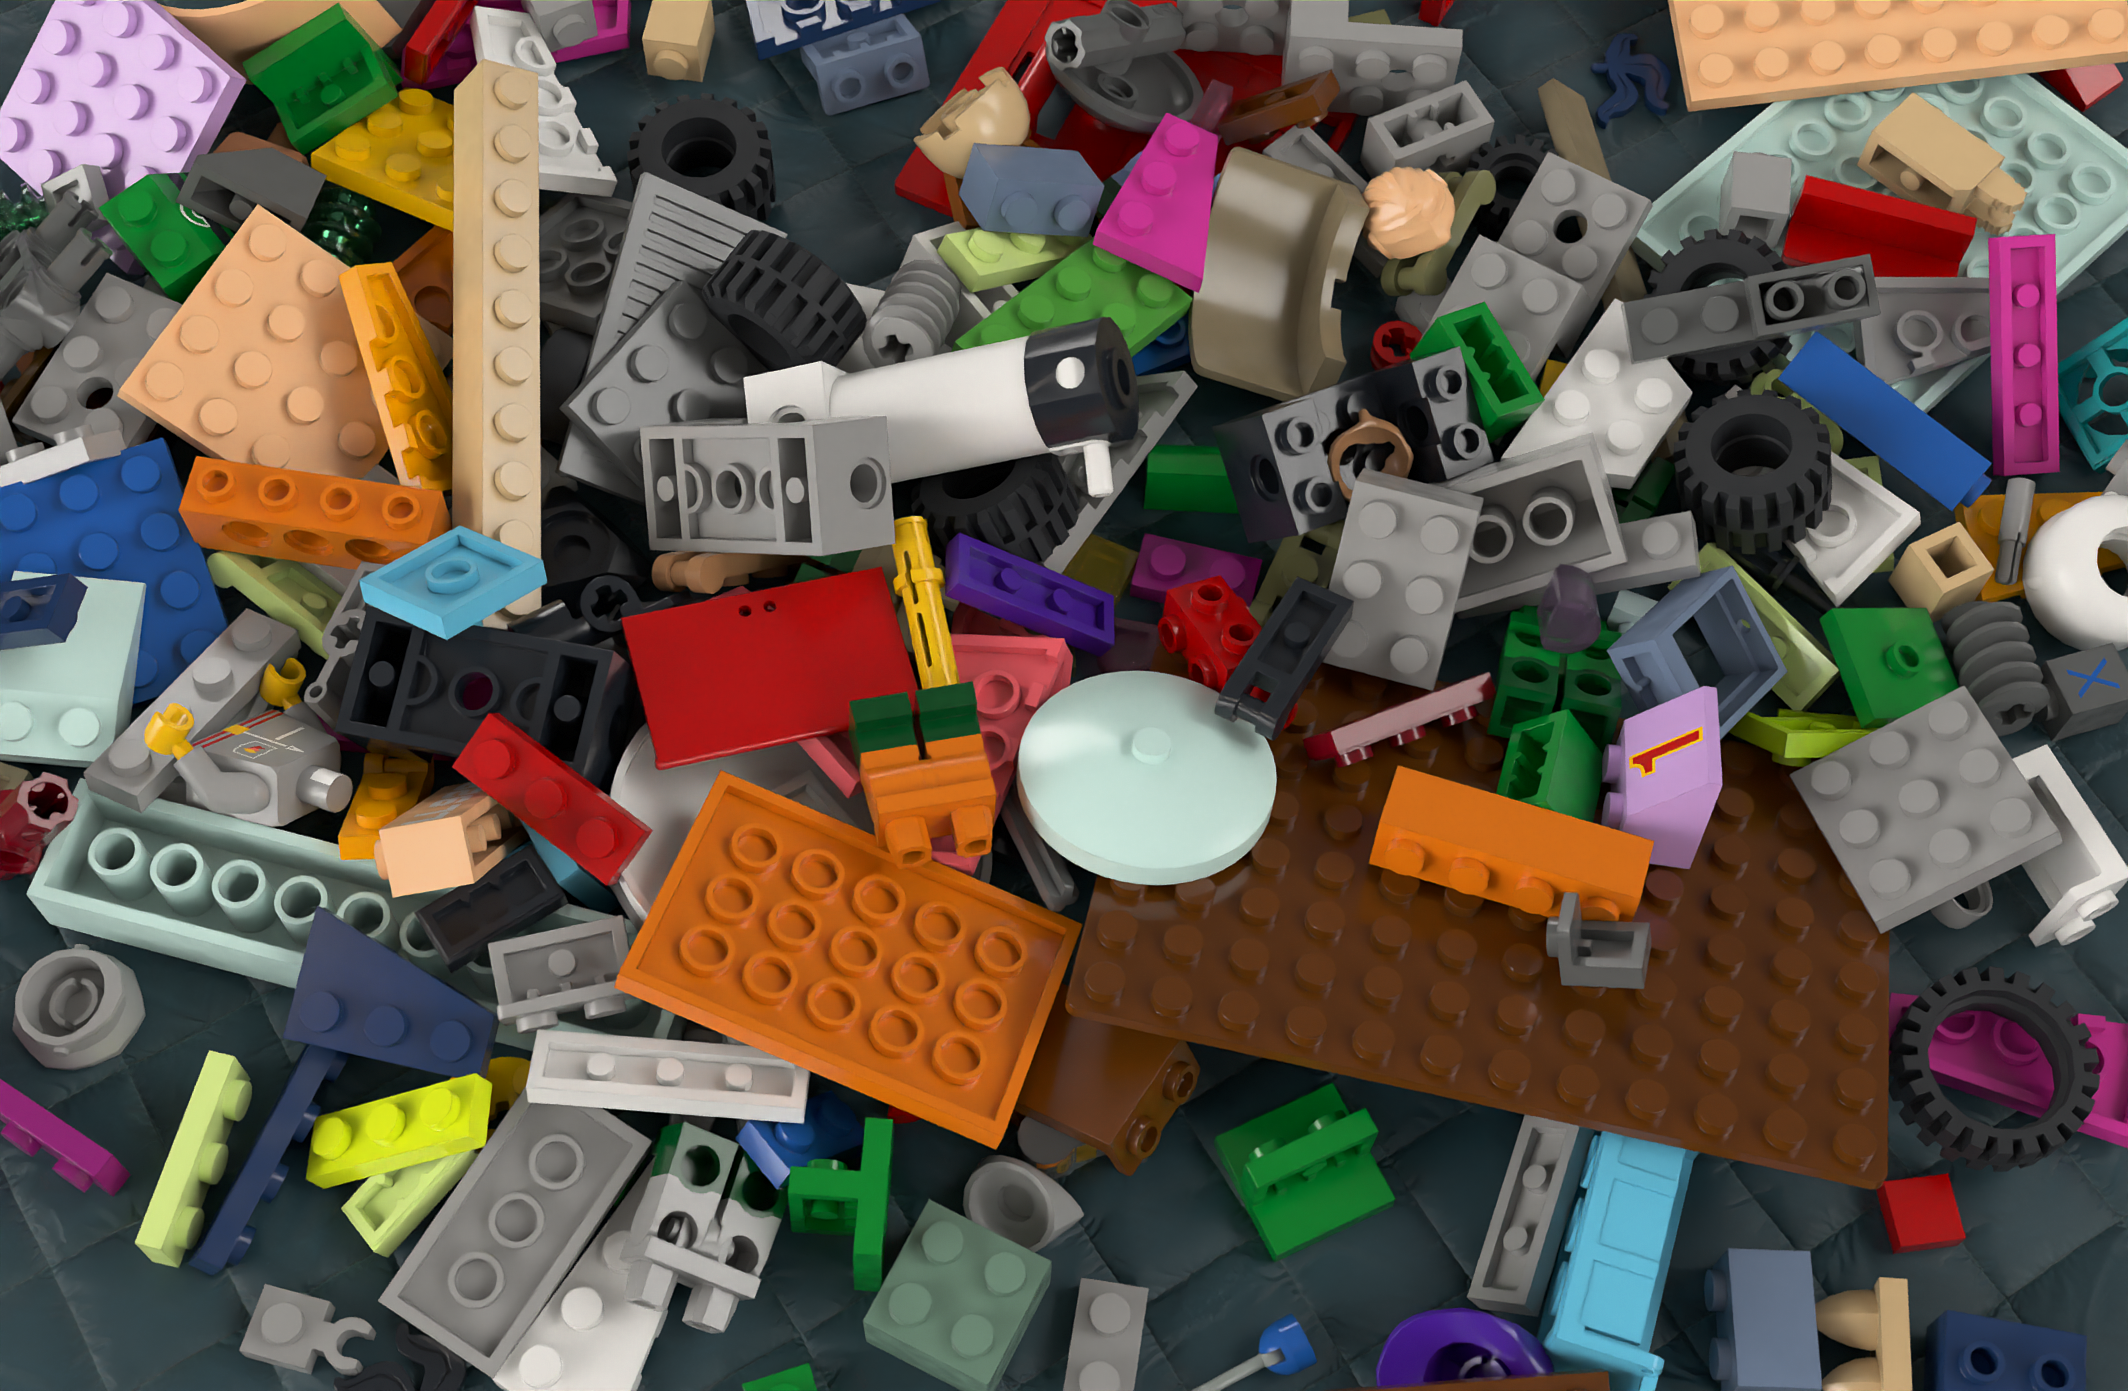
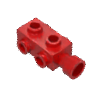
(1211, 632)

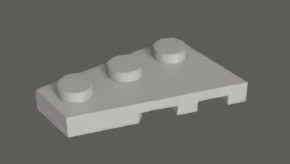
(1924, 325)

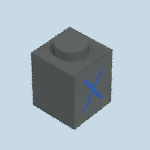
(2084, 692)

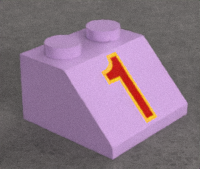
(1666, 775)

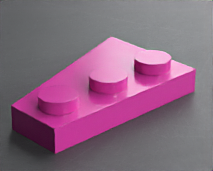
(1165, 205)

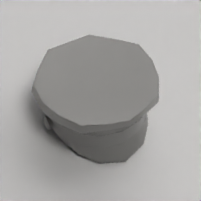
(77, 1008)

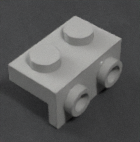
(560, 974)

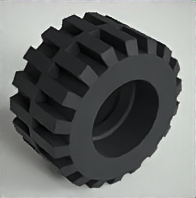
(711, 135)
(1698, 267)
(784, 303)
(1747, 434)
(1006, 504)

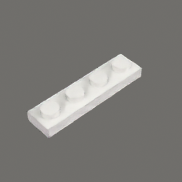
(665, 1077)

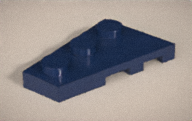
(383, 1007)

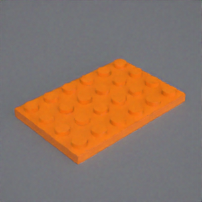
(849, 966)

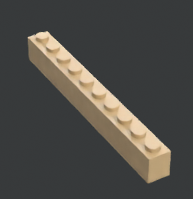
(497, 314)

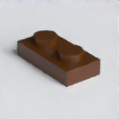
(1264, 114)

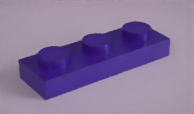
(1029, 595)

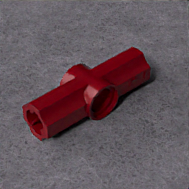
(31, 820)

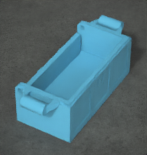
(1616, 1260)

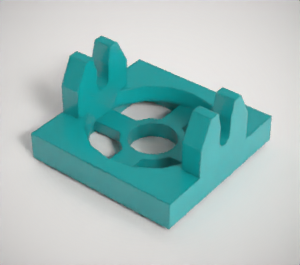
(2094, 362)

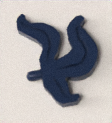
(1621, 71)

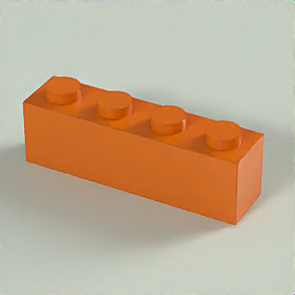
(1508, 849)

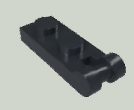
(1285, 657)

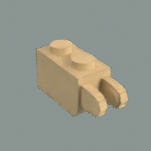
(1941, 165)

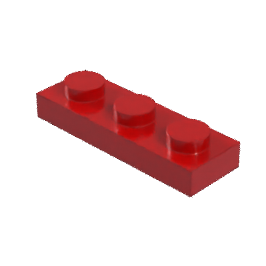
(552, 798)

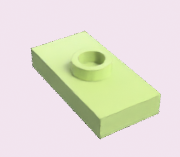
(398, 1200)

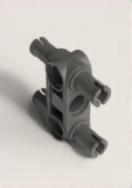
(42, 279)

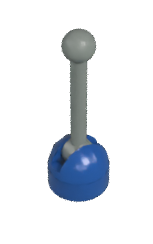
(1281, 1349)

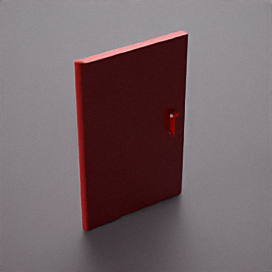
(765, 676)

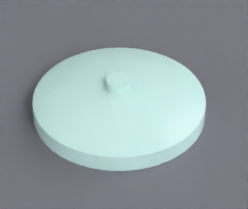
(1144, 778)

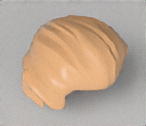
(1408, 212)

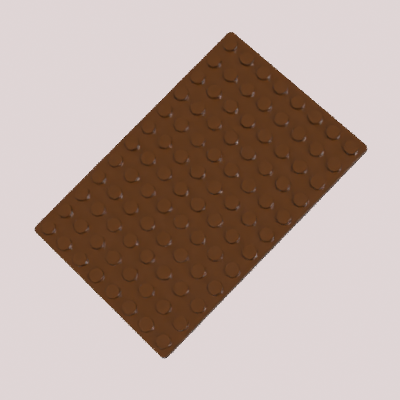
(1754, 1007)

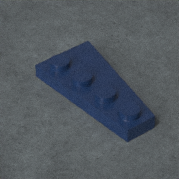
(791, 24)

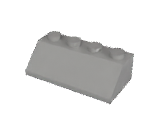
(1536, 515)

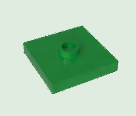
(1887, 661)

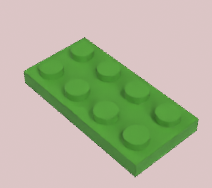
(1084, 288)

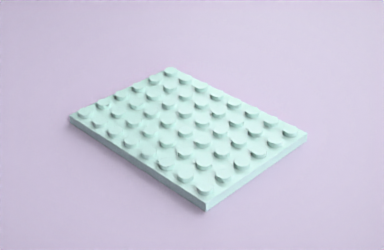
(2062, 159)

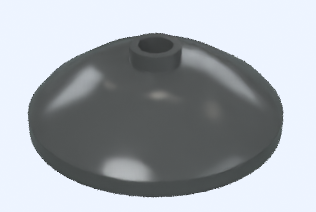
(1139, 96)

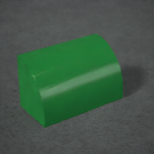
(1496, 373)
(1187, 480)
(1553, 766)

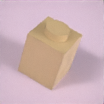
(678, 38)
(1941, 571)

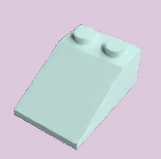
(76, 695)

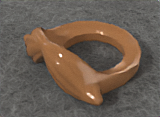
(1370, 431)

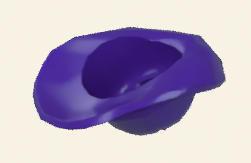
(1458, 1346)

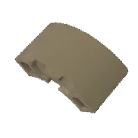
(1270, 277)

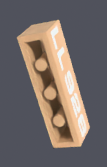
(446, 841)

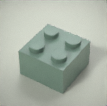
(957, 1300)

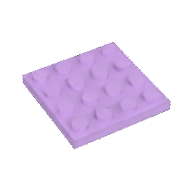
(114, 92)

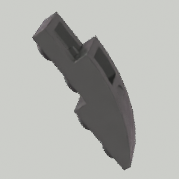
(1751, 309)

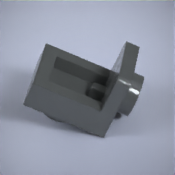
(1598, 951)

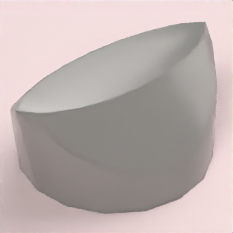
(1019, 1202)

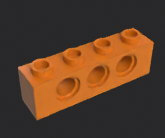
(307, 514)

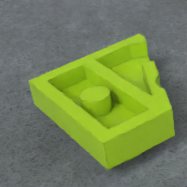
(1799, 735)

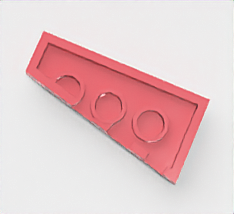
(1010, 684)

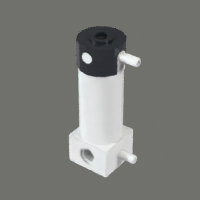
(978, 405)

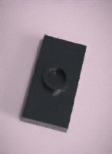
(491, 909)

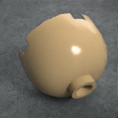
(986, 116)

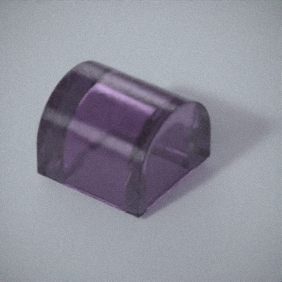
(1569, 611)

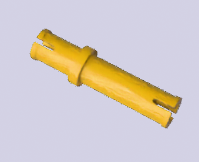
(920, 587)

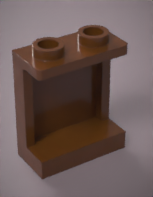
(1106, 1084)

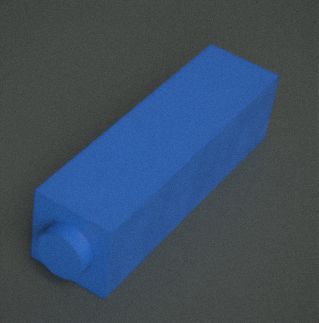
(1886, 423)

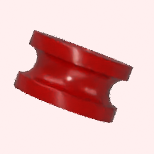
(1390, 333)

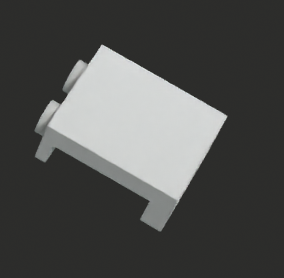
(2083, 871)

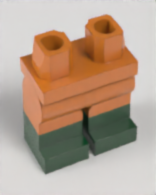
(930, 796)

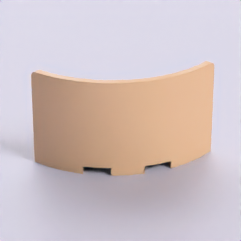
(252, 25)

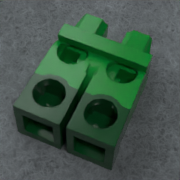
(1534, 676)

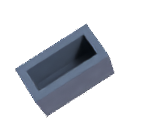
(1030, 190)
(1763, 1321)

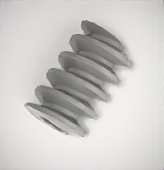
(913, 314)

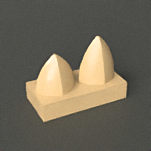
(1872, 1322)

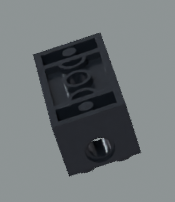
(1281, 456)
(411, 687)

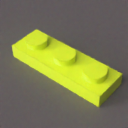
(400, 1131)

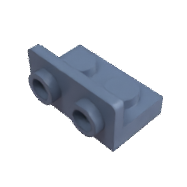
(867, 64)

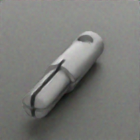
(2014, 528)

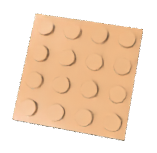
(268, 360)

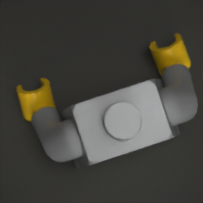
(262, 767)

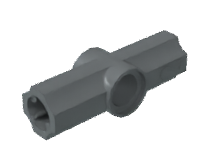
(1115, 36)

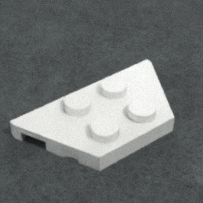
(1604, 394)

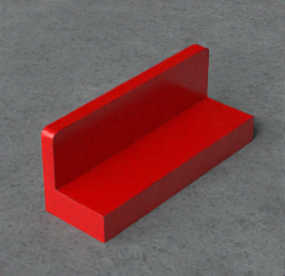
(1900, 235)

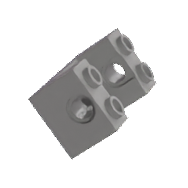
(768, 486)

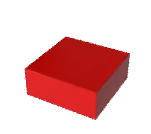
(1921, 1213)

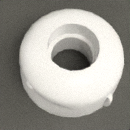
(2064, 575)

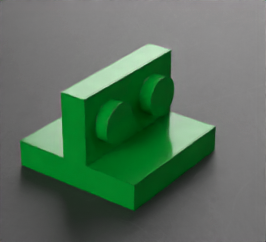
(324, 77)
(1305, 1170)
(849, 1202)

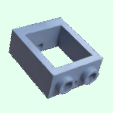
(1658, 671)

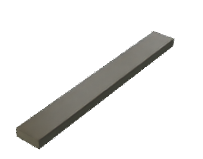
(1578, 143)

